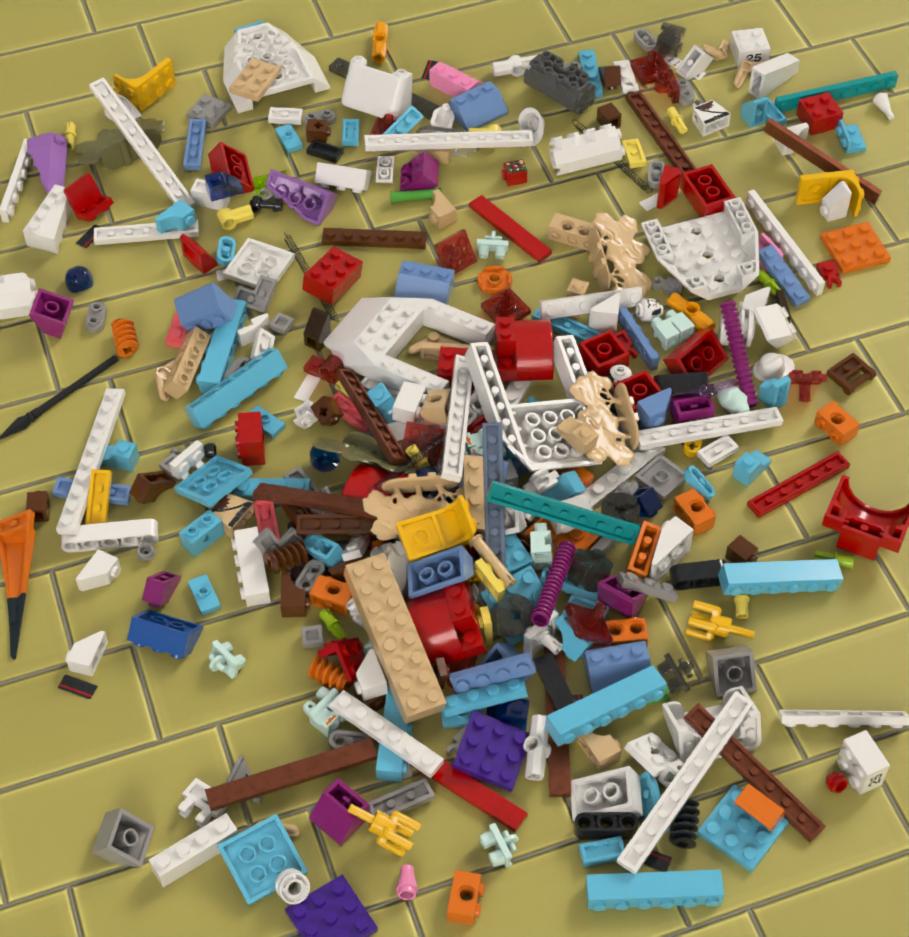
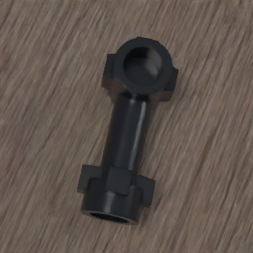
(257, 203)

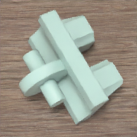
(492, 243)
(223, 660)
(501, 854)

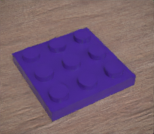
(491, 751)
(332, 912)

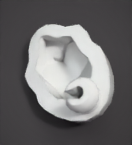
(443, 117)

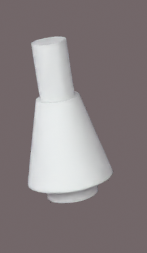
(882, 102)

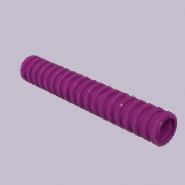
(738, 351)
(553, 584)

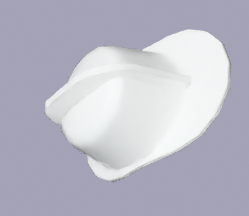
(532, 120)
(772, 366)

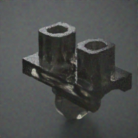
(684, 668)

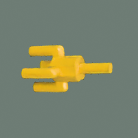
(714, 623)
(387, 827)

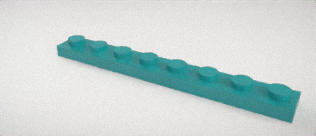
(840, 90)
(562, 512)

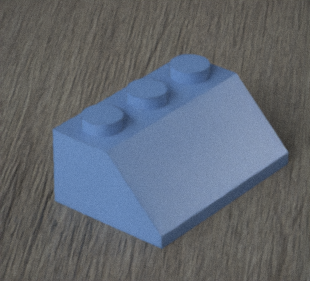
(478, 106)
(424, 281)
(205, 308)
(439, 571)
(614, 663)

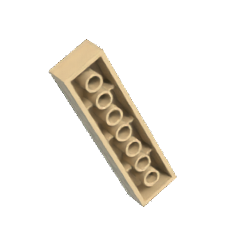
(394, 638)

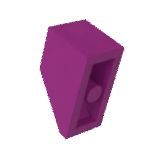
(160, 588)

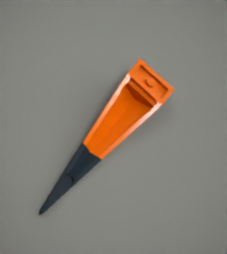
(16, 552)

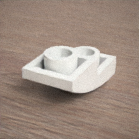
(385, 169)
(247, 334)

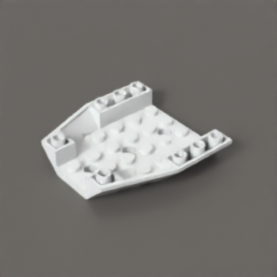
(296, 63)
(725, 236)

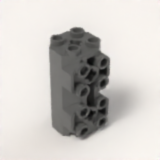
(564, 85)

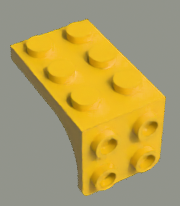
(148, 88)
(815, 186)
(437, 530)

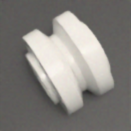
(301, 890)

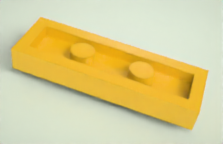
(98, 496)

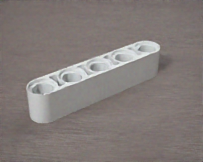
(111, 535)

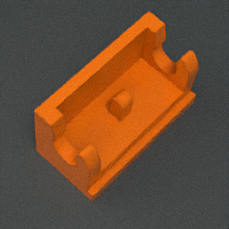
(760, 807)

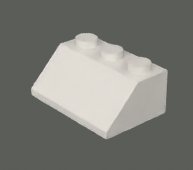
(343, 177)

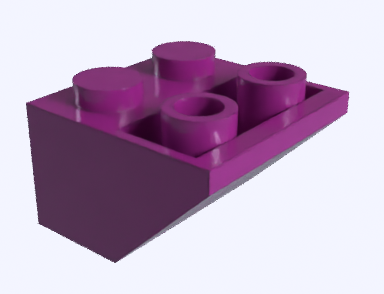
(419, 173)
(691, 408)
(332, 815)

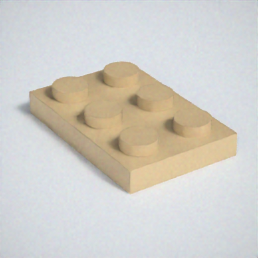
(255, 79)

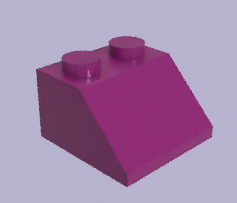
(51, 312)
(624, 600)

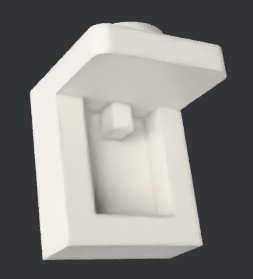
(305, 415)

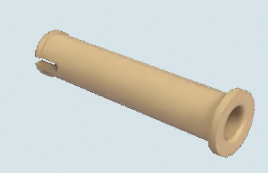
(489, 557)

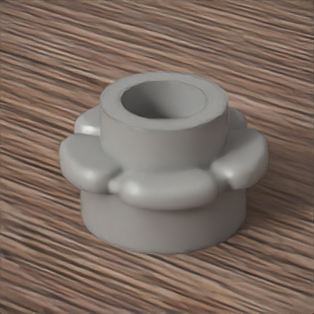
(146, 548)

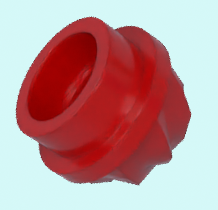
(836, 782)

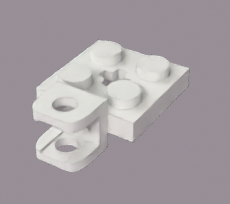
(541, 481)
(655, 757)

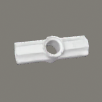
(514, 65)
(536, 748)

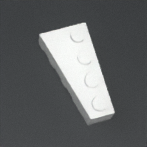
(49, 222)

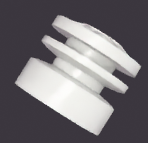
(747, 327)

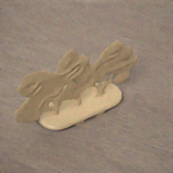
(621, 250)
(598, 416)
(389, 513)

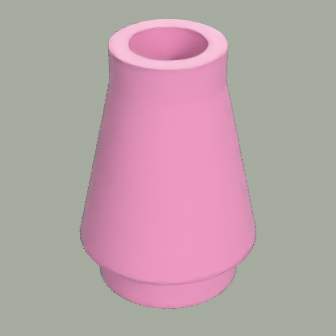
(406, 884)

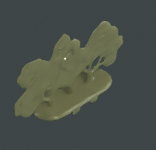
(115, 148)
(361, 448)

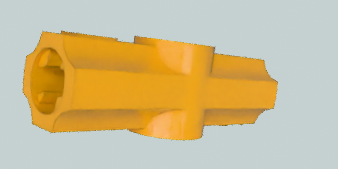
(379, 42)
(691, 311)

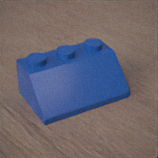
(164, 633)

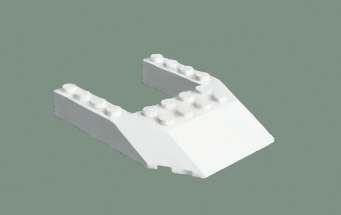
(383, 326)
(531, 427)

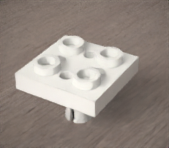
(538, 637)

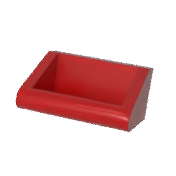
(668, 186)
(197, 255)

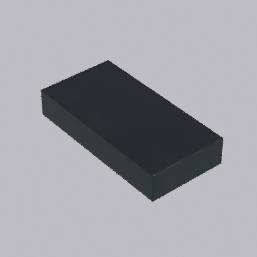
(325, 151)

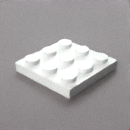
(258, 259)

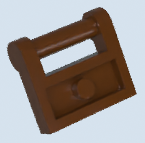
(847, 369)

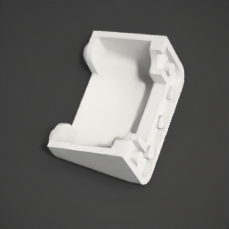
(376, 90)
(686, 738)

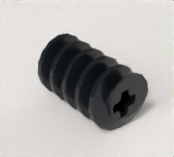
(684, 826)

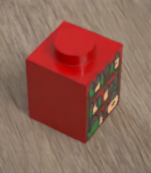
(514, 172)

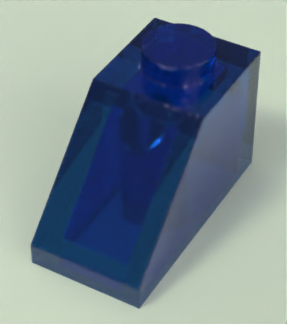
(221, 186)
(648, 501)
(511, 712)

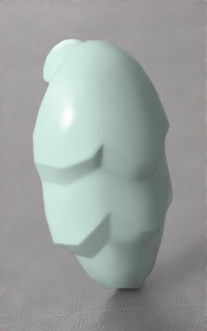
(733, 400)

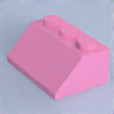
(451, 80)

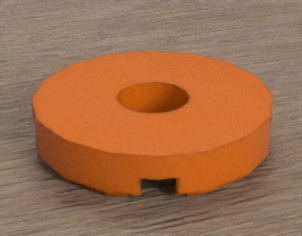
(494, 272)

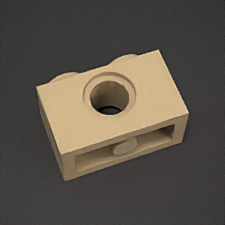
(436, 407)

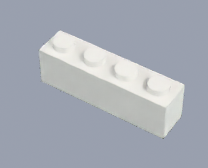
(252, 567)
(192, 850)

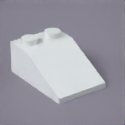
(671, 548)
(607, 792)

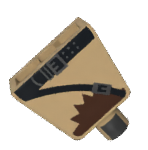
(233, 512)

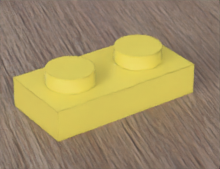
(634, 153)
(486, 575)
(486, 625)

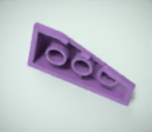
(49, 157)
(305, 198)

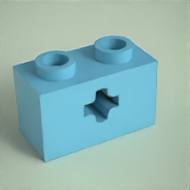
(201, 533)

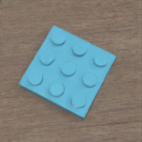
(213, 481)
(526, 585)
(739, 833)
(259, 857)

